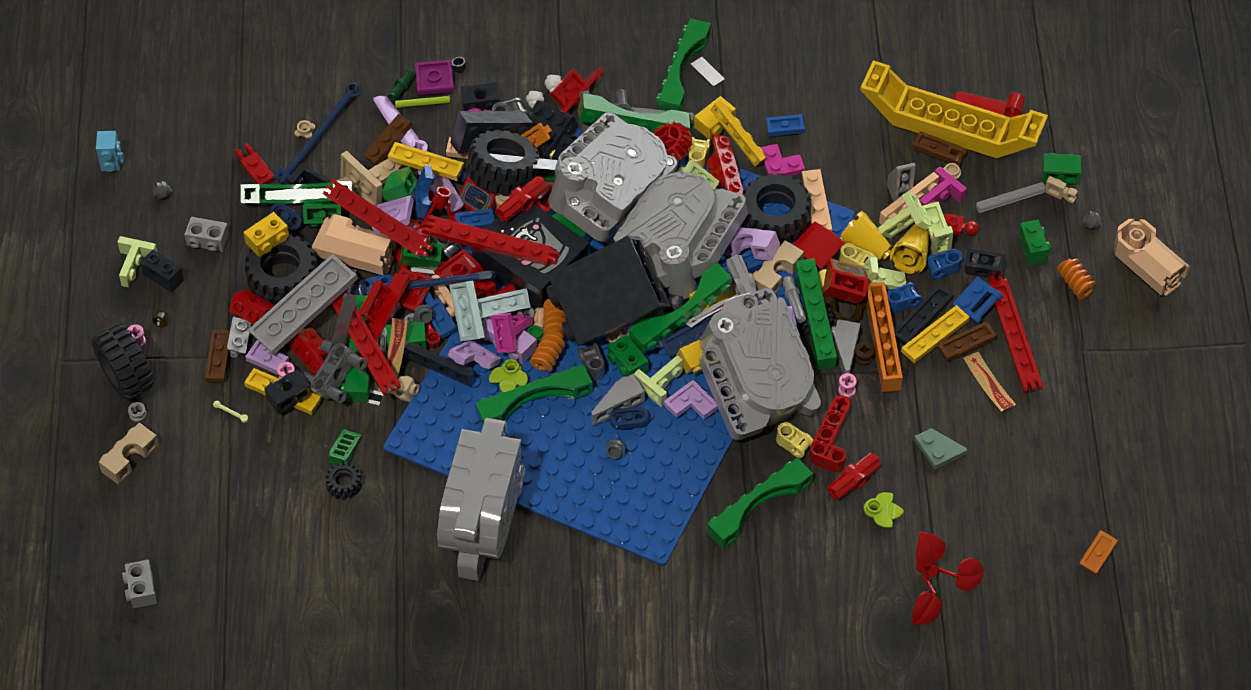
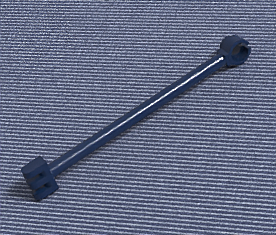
(319, 132)
(361, 289)

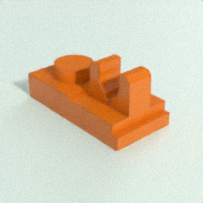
(538, 134)
(1098, 552)

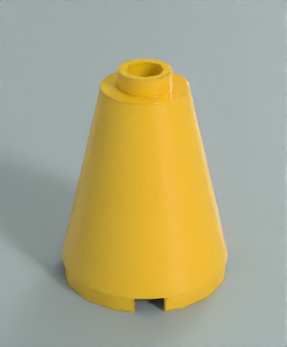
(866, 236)
(911, 250)

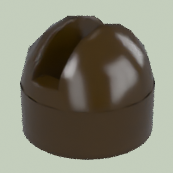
(164, 319)

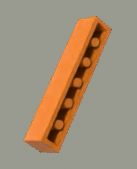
(883, 337)

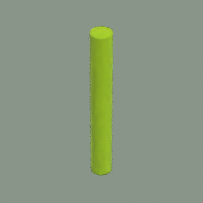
(423, 101)

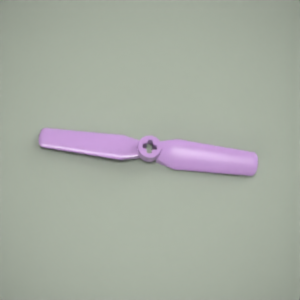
(410, 139)

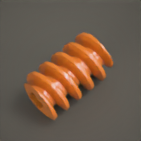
(1076, 278)
(553, 317)
(548, 350)

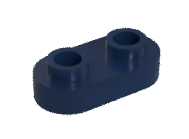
(288, 216)
(628, 417)

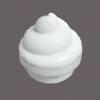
(552, 81)
(533, 96)

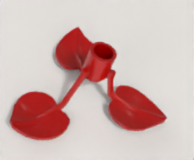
(438, 201)
(927, 552)

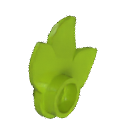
(508, 379)
(885, 511)

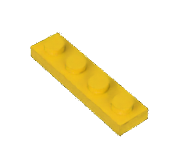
(736, 131)
(418, 158)
(935, 333)
(259, 380)

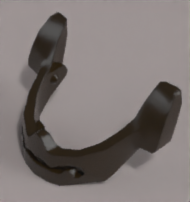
(855, 317)

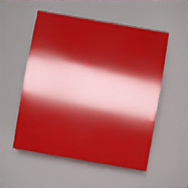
(819, 244)
(413, 297)

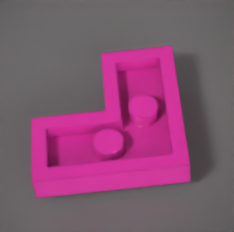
(776, 164)

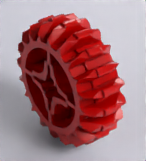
(675, 138)

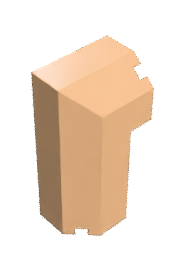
(354, 245)
(1149, 257)

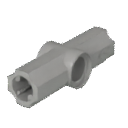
(741, 279)

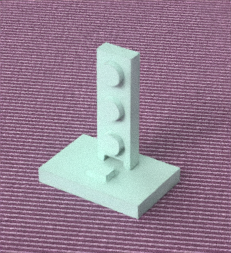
(470, 309)

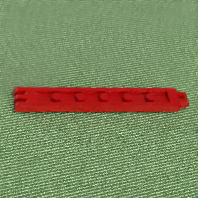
(378, 218)
(490, 241)
(1015, 336)
(369, 349)

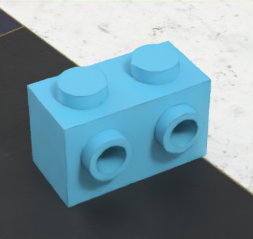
(109, 151)

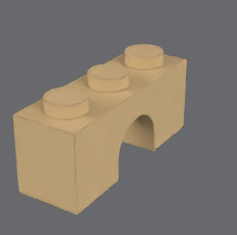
(783, 260)
(139, 441)

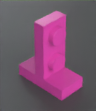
(946, 186)
(506, 328)

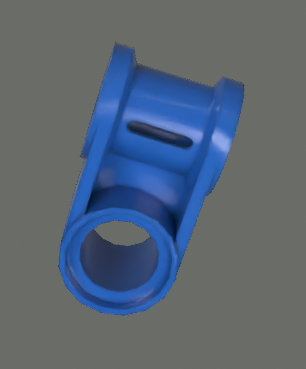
(943, 264)
(903, 298)

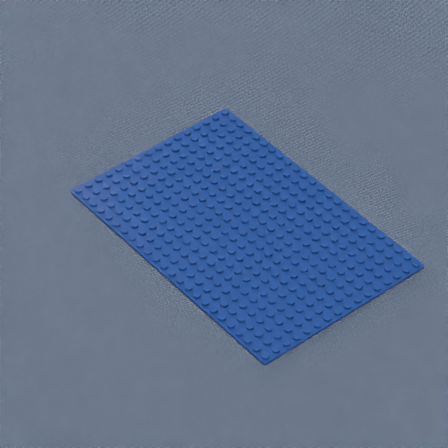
(569, 478)

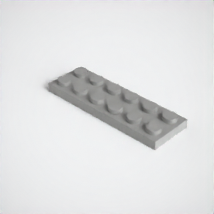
(303, 304)

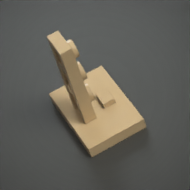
(367, 182)

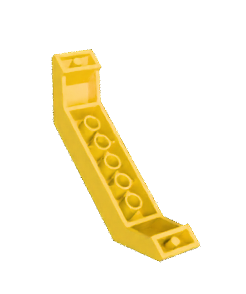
(948, 118)

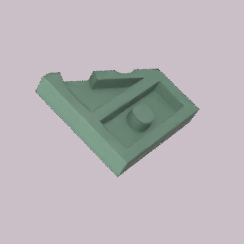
(939, 448)

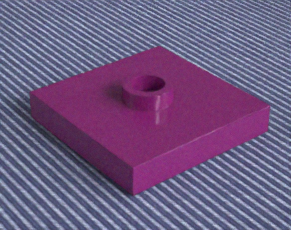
(434, 77)

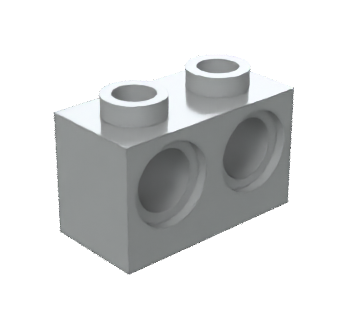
(202, 232)
(143, 583)

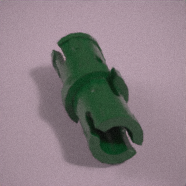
(401, 85)

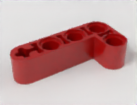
(1011, 108)
(832, 431)

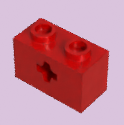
(249, 306)

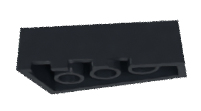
(473, 123)

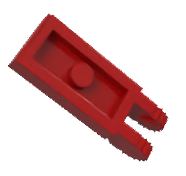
(254, 166)

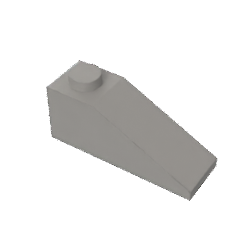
(901, 180)
(845, 341)
(623, 394)

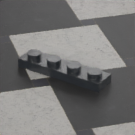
(923, 314)
(439, 364)

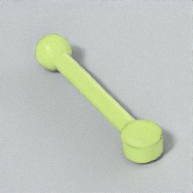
(244, 418)

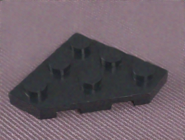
(558, 121)

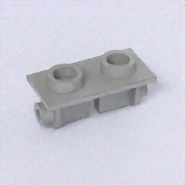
(238, 337)

